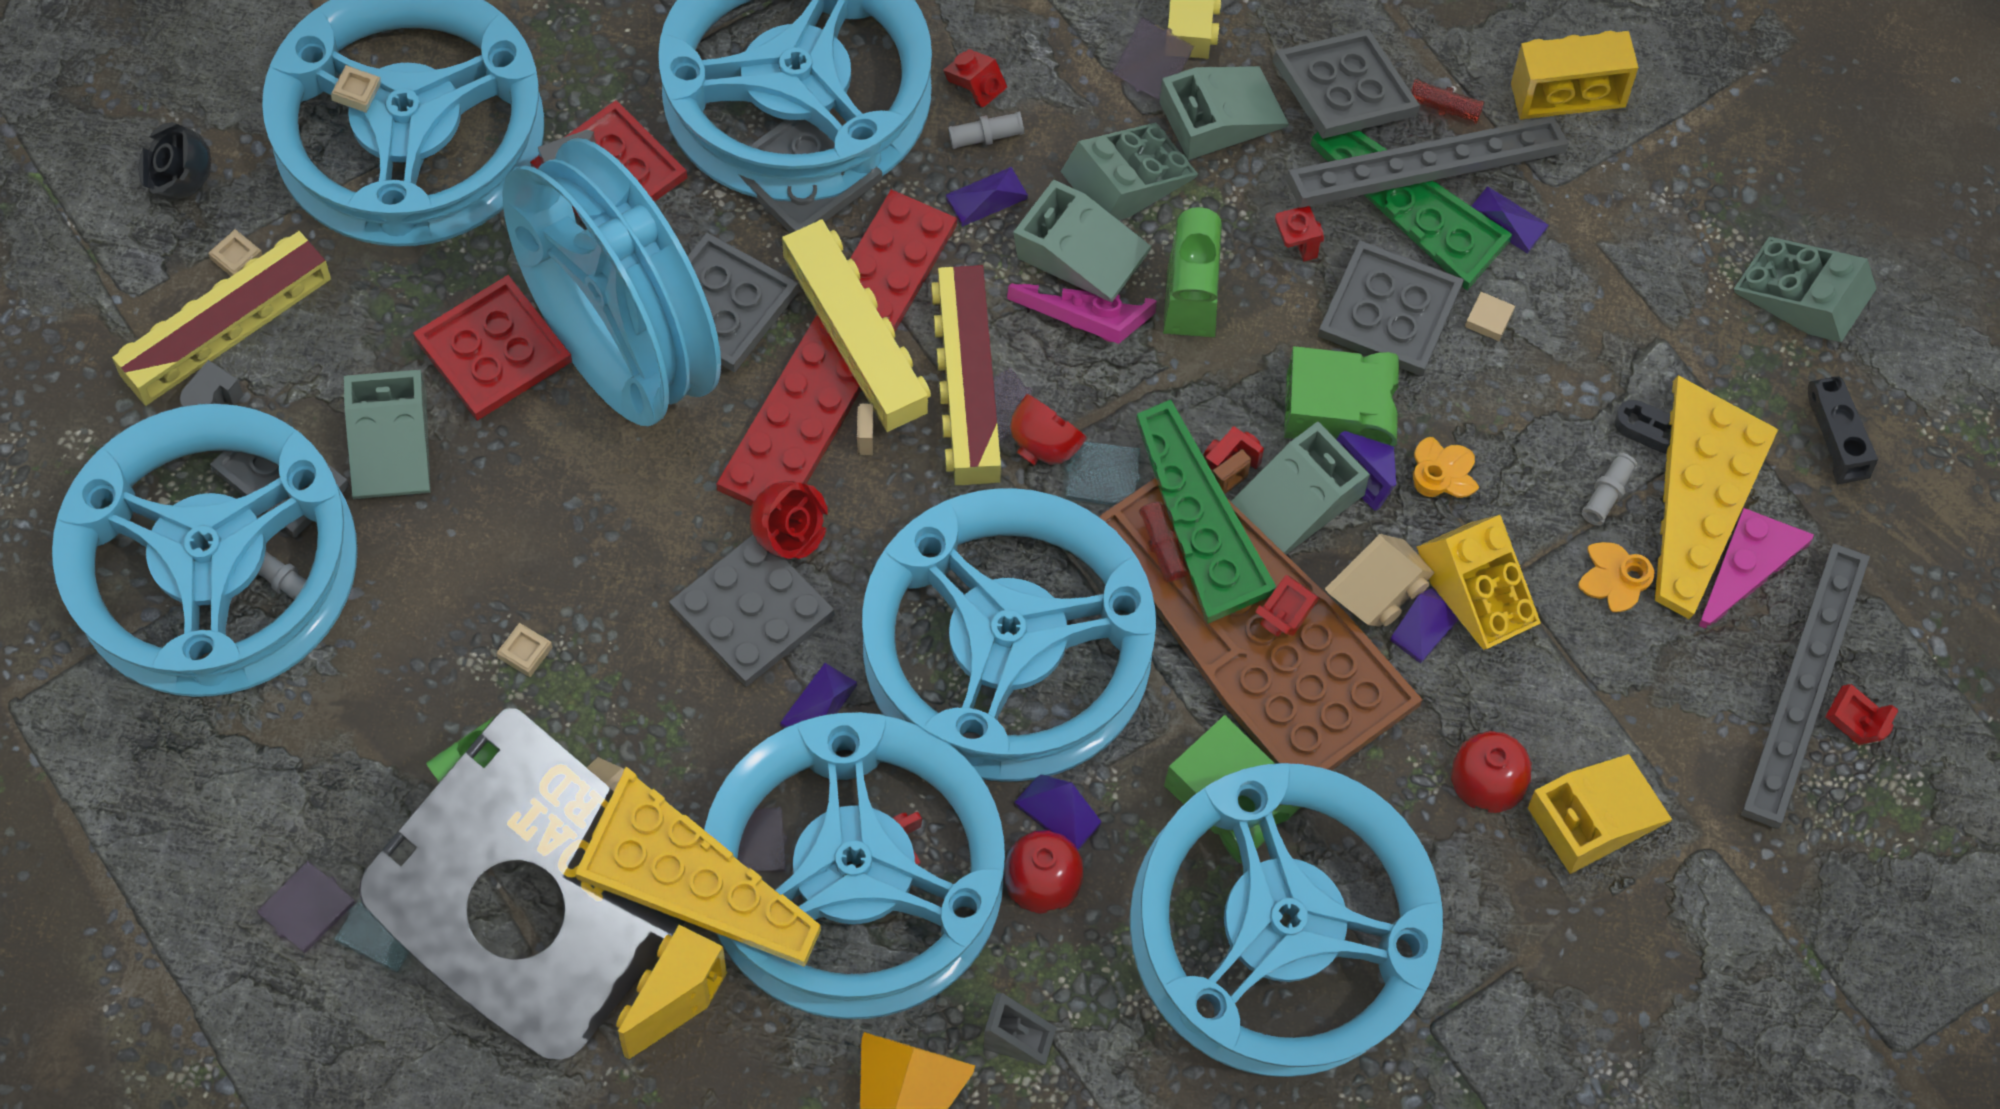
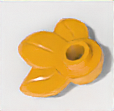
(1443, 469)
(1611, 578)

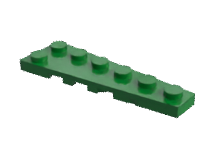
(1430, 215)
(1211, 537)

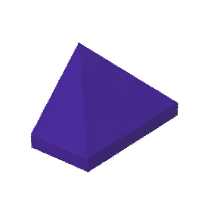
(986, 196)
(1523, 226)
(1377, 460)
(1424, 625)
(821, 697)
(1059, 808)

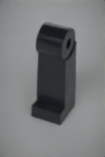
(1842, 430)

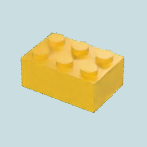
(1574, 74)

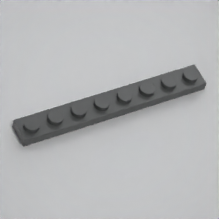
(1426, 161)
(1805, 686)

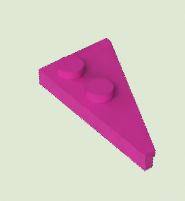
(1086, 310)
(1754, 553)

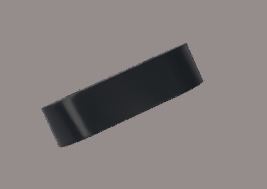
(1649, 426)

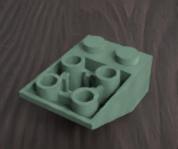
(1219, 107)
(1128, 169)
(1079, 242)
(1808, 286)
(387, 433)
(1303, 488)

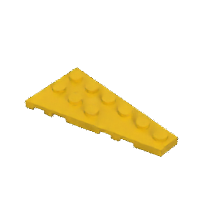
(1707, 481)
(676, 867)

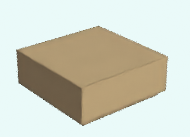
(356, 88)
(234, 253)
(1490, 316)
(865, 429)
(524, 650)

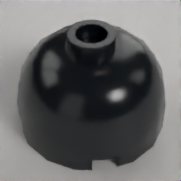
(175, 162)

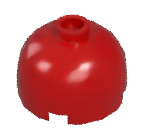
(1043, 433)
(789, 519)
(1491, 771)
(1043, 871)

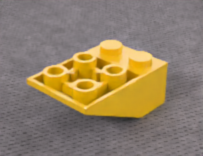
(1481, 580)
(1596, 811)
(674, 992)

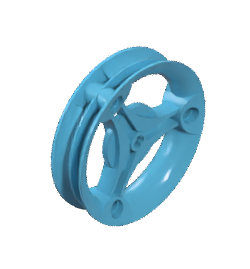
(793, 76)
(408, 118)
(620, 288)
(187, 528)
(1012, 607)
(885, 856)
(1314, 932)

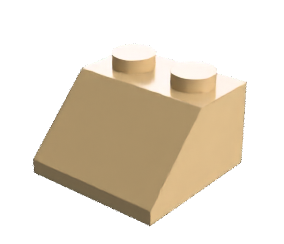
(1381, 580)

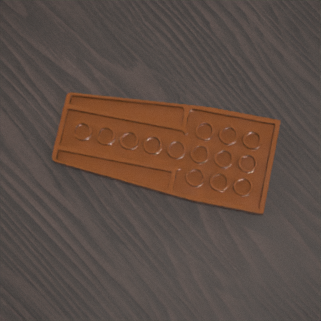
(1297, 695)

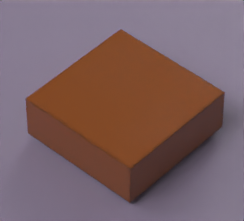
(1232, 471)

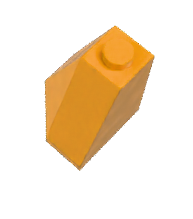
(908, 1076)

